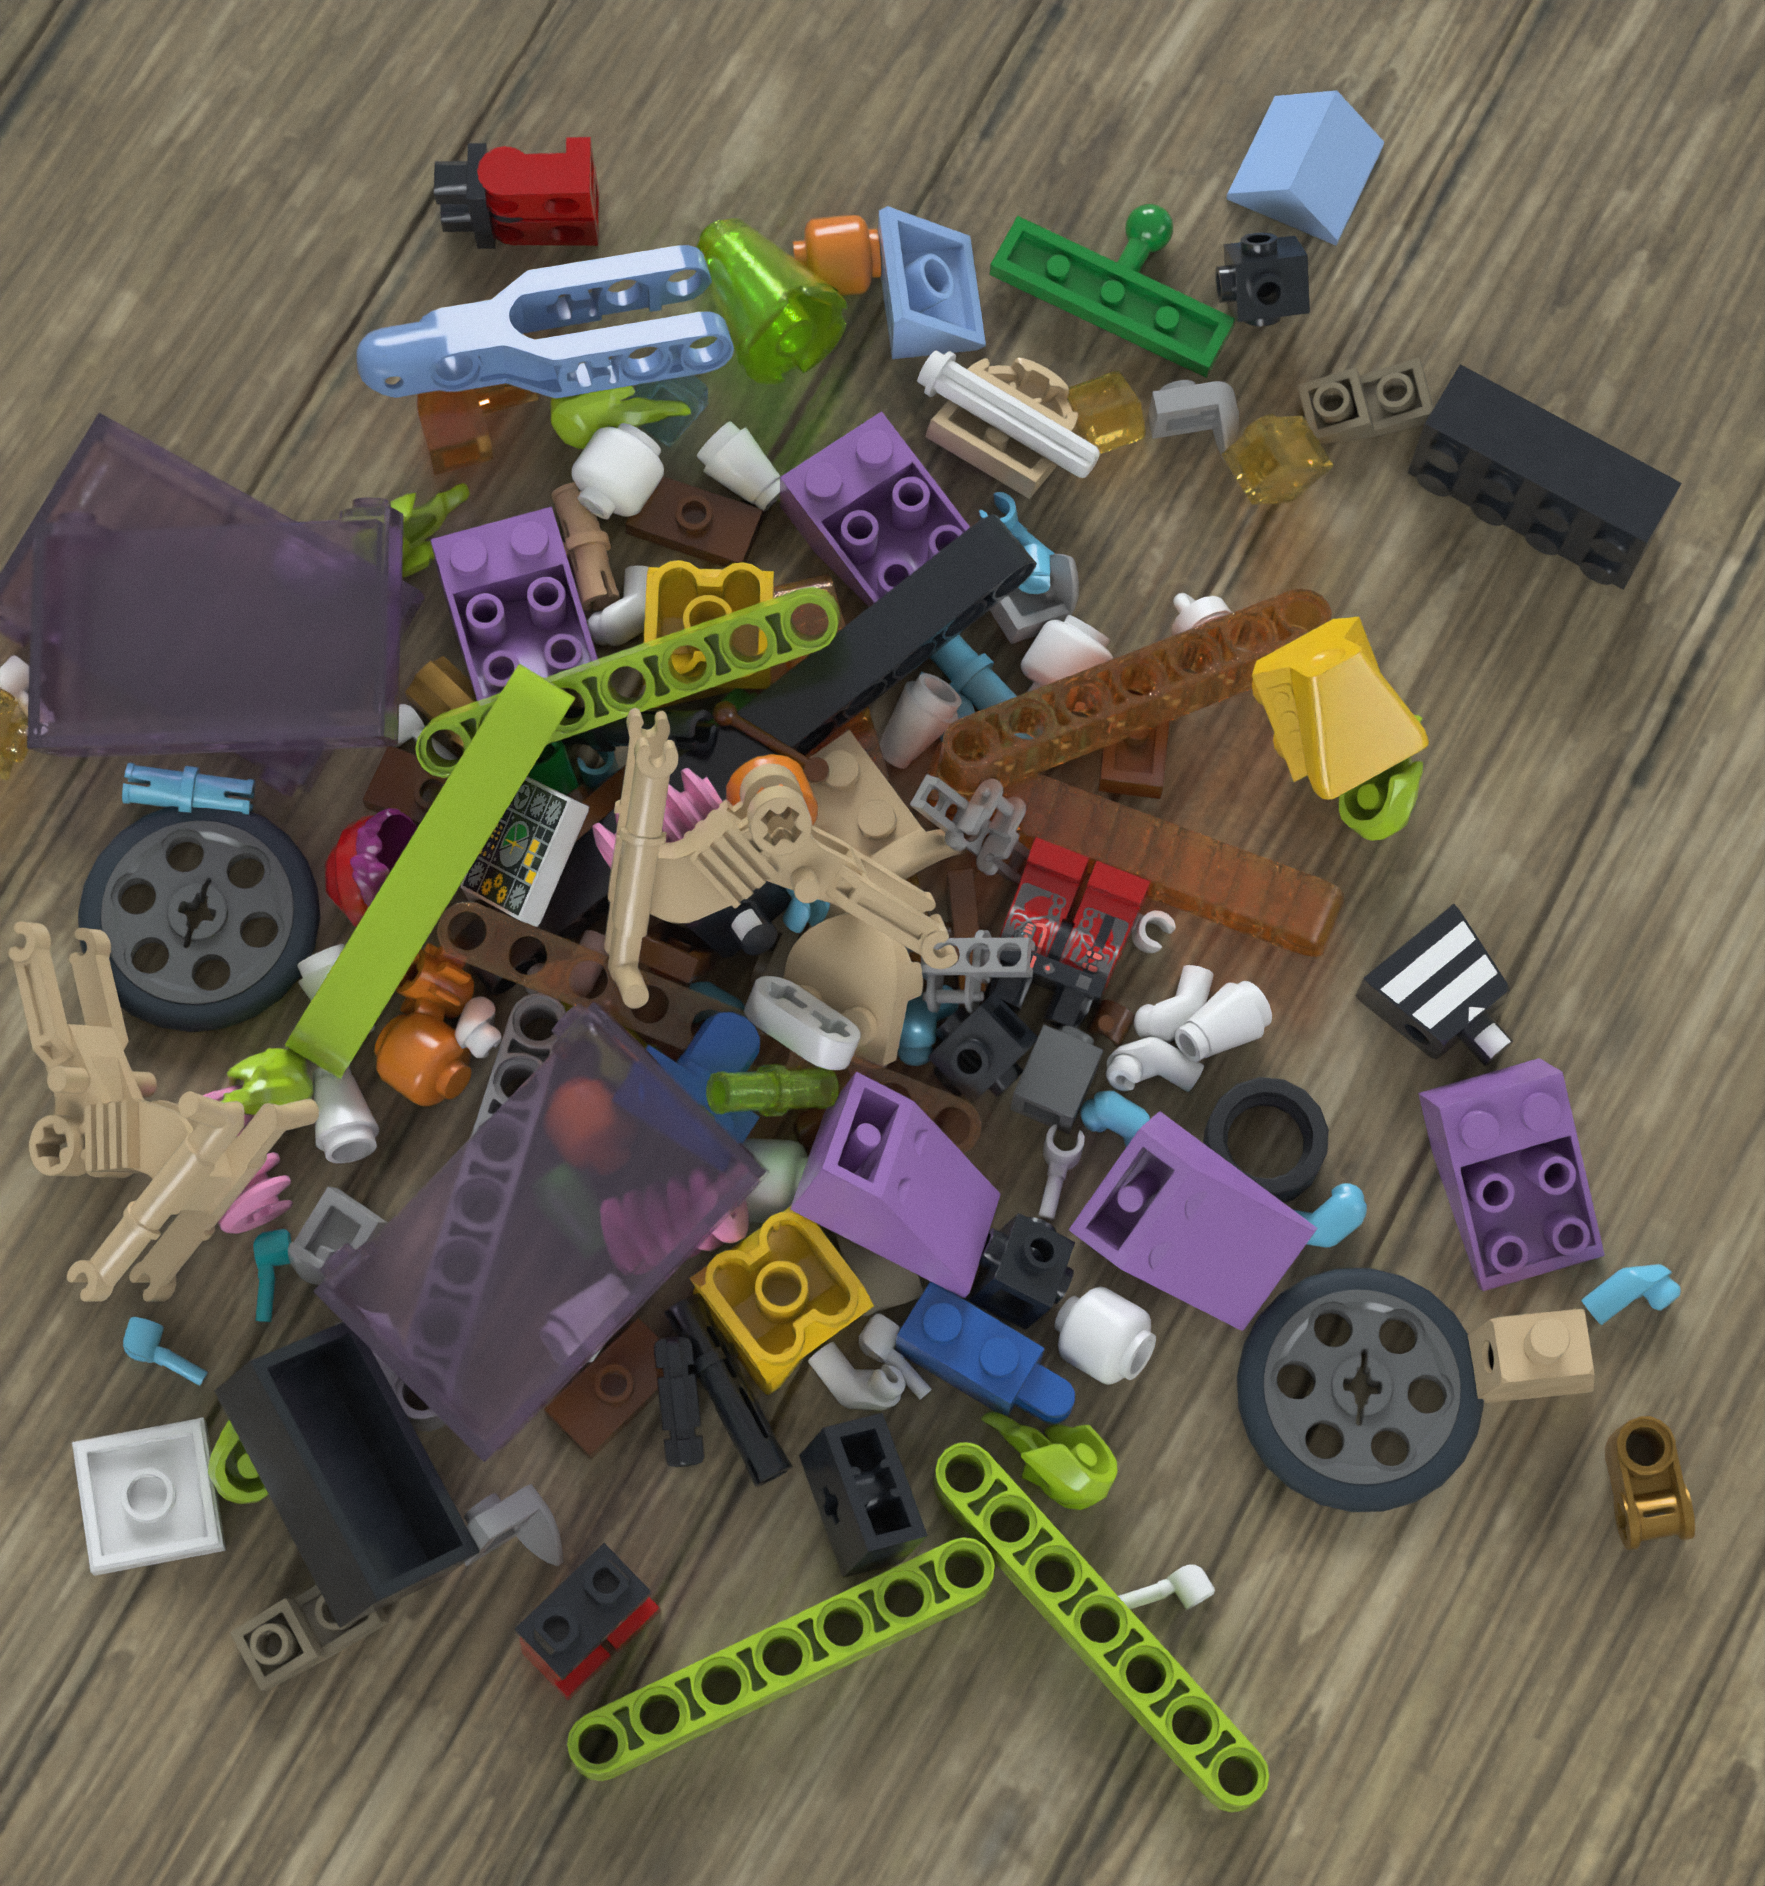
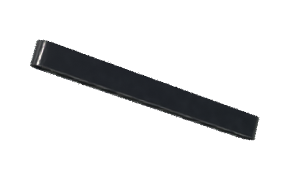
(807, 704)

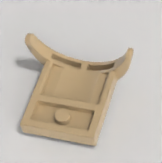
(870, 816)

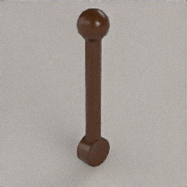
(815, 768)

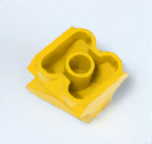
(687, 596)
(1334, 709)
(780, 1295)

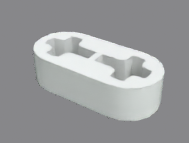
(802, 1022)

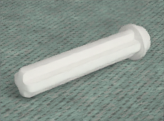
(1007, 414)

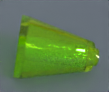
(770, 302)

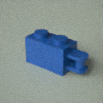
(982, 1357)

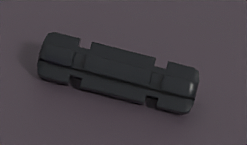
(679, 1401)

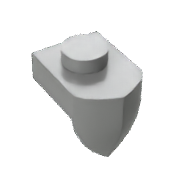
(1194, 407)
(1024, 614)
(329, 1227)
(519, 1515)

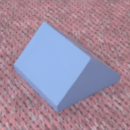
(1308, 163)
(928, 287)

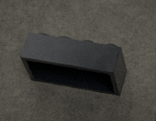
(1541, 478)
(346, 1472)

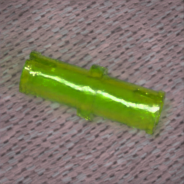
(771, 1090)

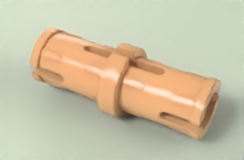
(585, 549)

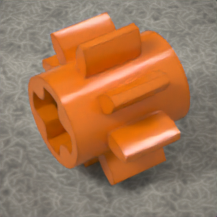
(436, 984)

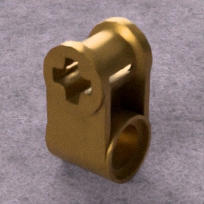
(1650, 1488)

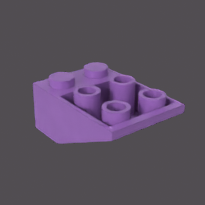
(870, 508)
(512, 600)
(1513, 1172)
(897, 1186)
(1192, 1224)

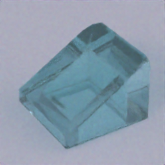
(684, 389)

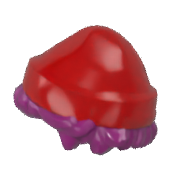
(365, 859)

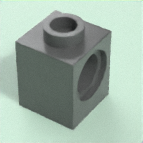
(1057, 1077)

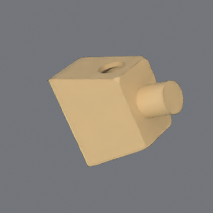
(1532, 1356)

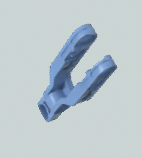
(485, 343)

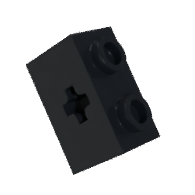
(863, 1495)

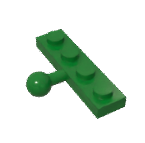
(1115, 292)

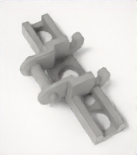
(974, 820)
(983, 967)

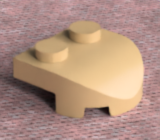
(993, 449)
(860, 977)

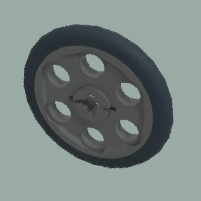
(256, 974)
(1278, 1424)

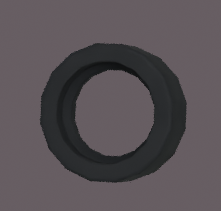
(1289, 1099)

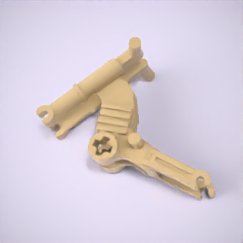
(733, 854)
(112, 1132)

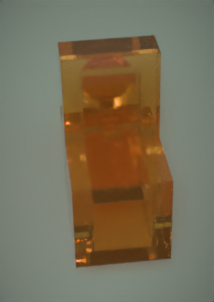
(455, 423)

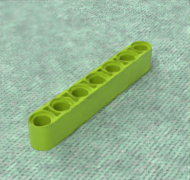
(655, 664)
(429, 871)
(802, 1631)
(1107, 1659)

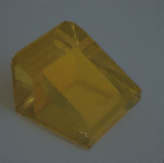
(1107, 411)

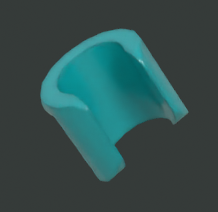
(269, 1251)

